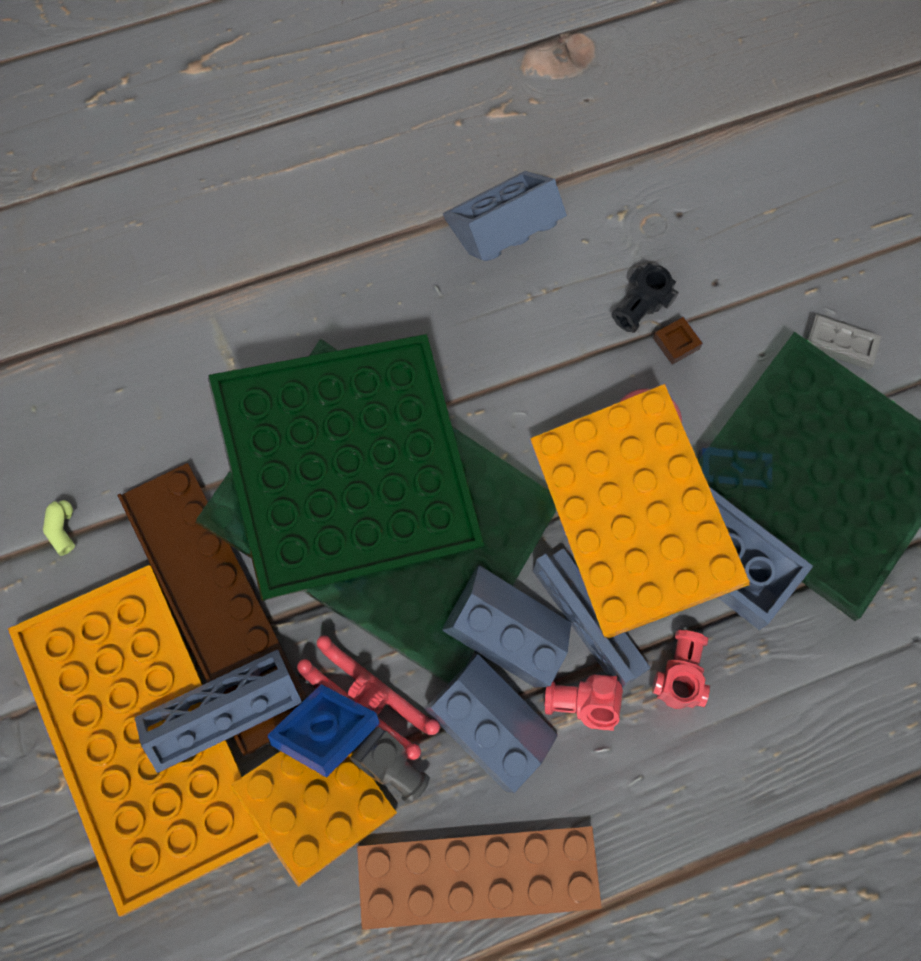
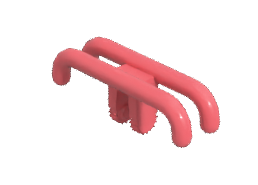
(368, 692)

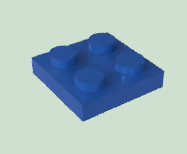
(323, 730)

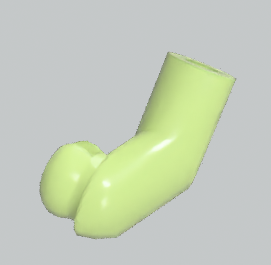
(53, 526)

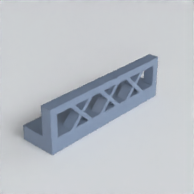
(566, 587)
(219, 714)

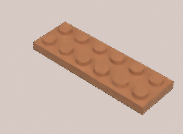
(478, 877)

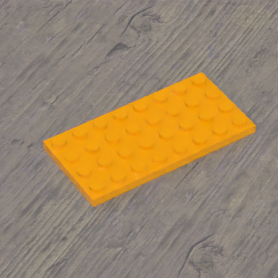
(91, 675)

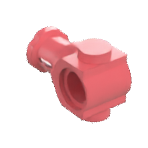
(685, 669)
(594, 701)

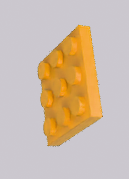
(311, 816)

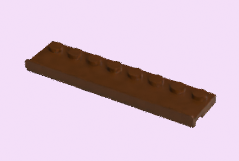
(204, 586)

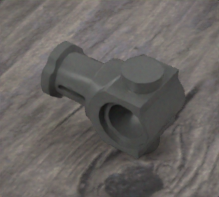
(386, 762)

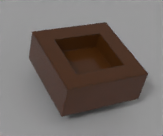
(677, 340)

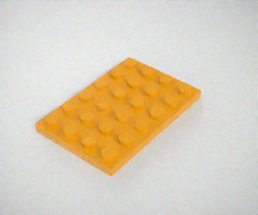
(638, 512)

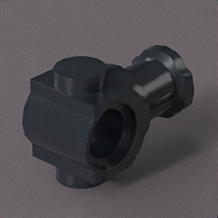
(643, 299)

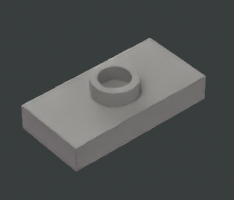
(844, 341)

